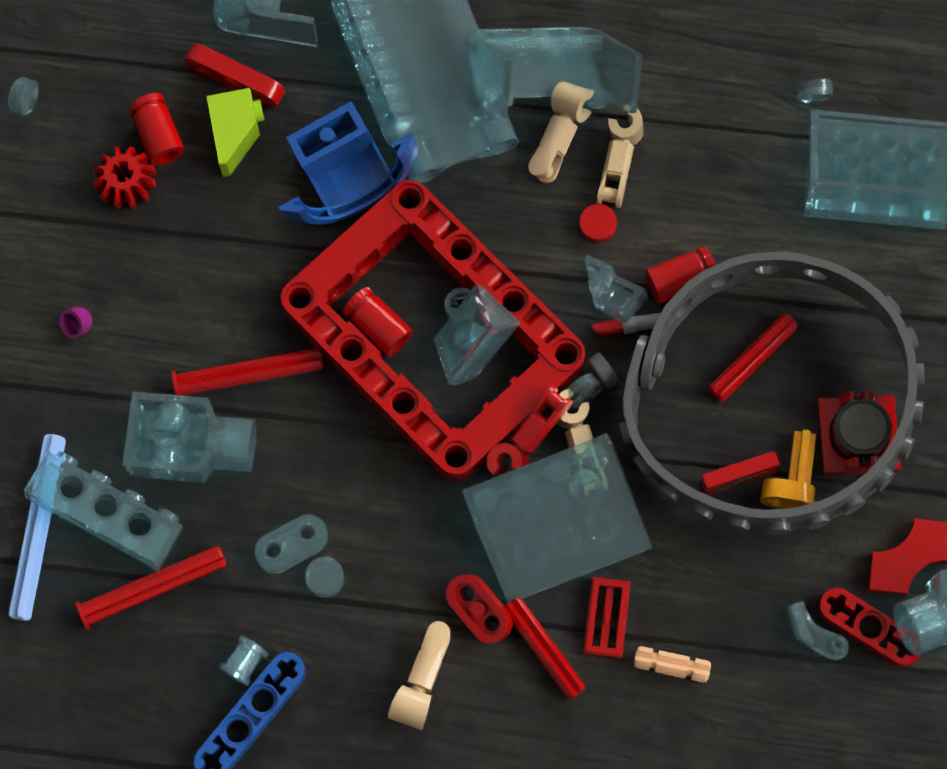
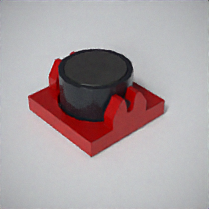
(858, 431)

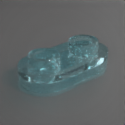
(293, 547)

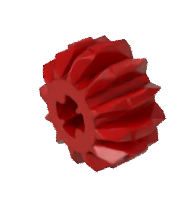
(117, 167)

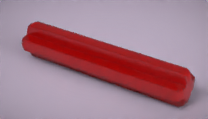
(753, 357)
(545, 649)

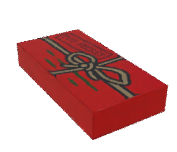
(739, 473)

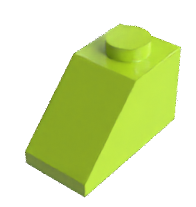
(234, 126)

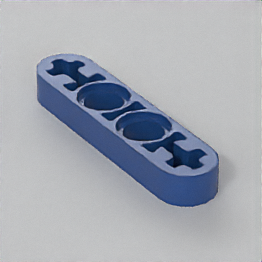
(245, 712)

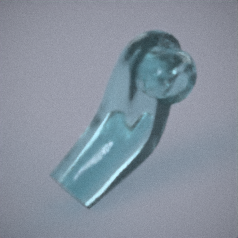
(814, 637)

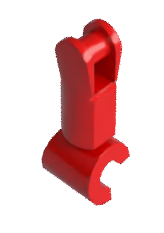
(529, 434)

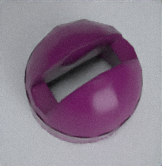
(75, 322)

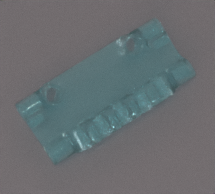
(421, 79)

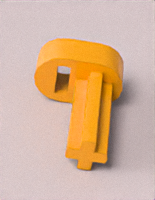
(797, 489)

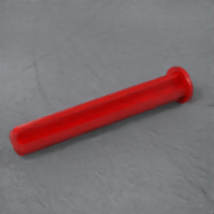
(247, 372)
(150, 586)

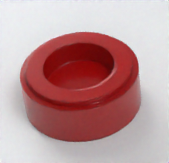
(598, 223)

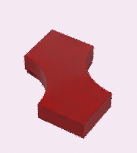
(895, 568)

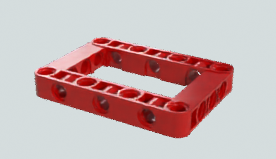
(440, 236)

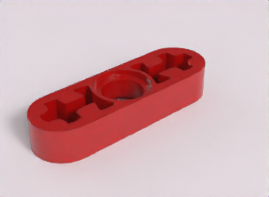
(234, 74)
(854, 633)

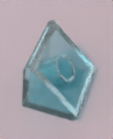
(473, 335)

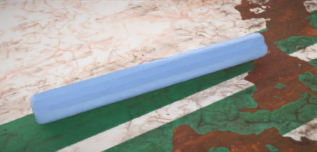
(33, 546)

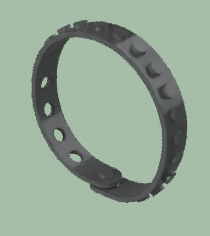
(649, 363)

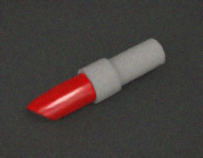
(635, 324)

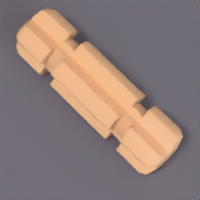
(672, 664)

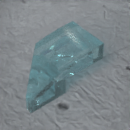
(611, 293)

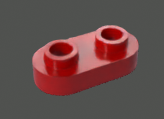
(477, 612)

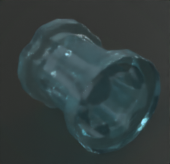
(244, 660)

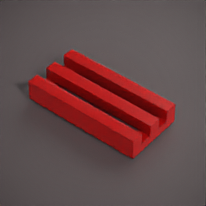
(603, 650)

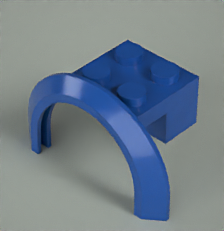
(344, 167)

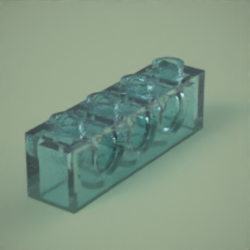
(46, 492)

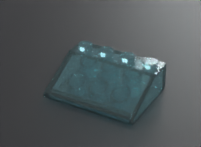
(876, 169)
(557, 518)

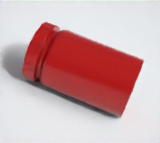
(156, 129)
(671, 275)
(378, 322)

